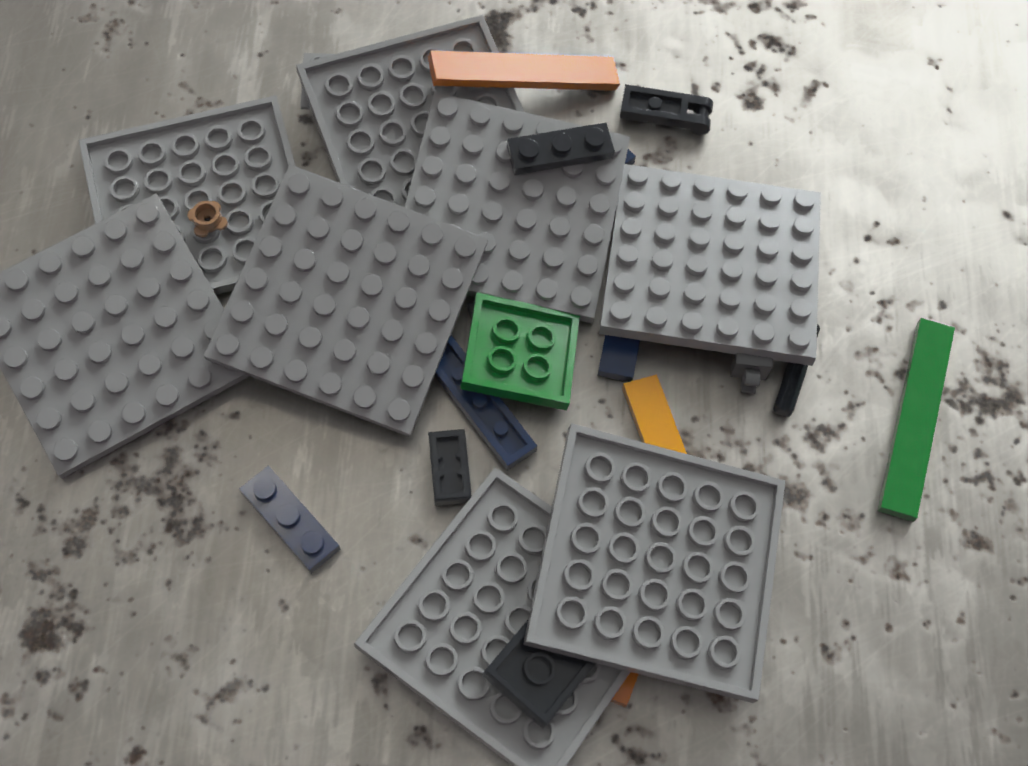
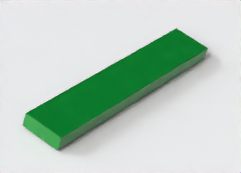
(916, 420)

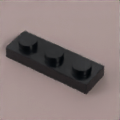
(560, 148)

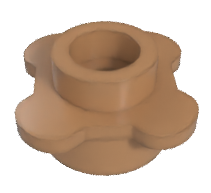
(205, 210)

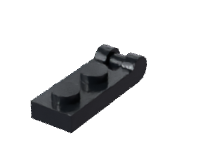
(667, 108)

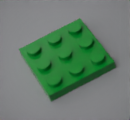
(520, 352)

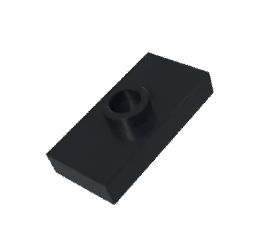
(449, 467)

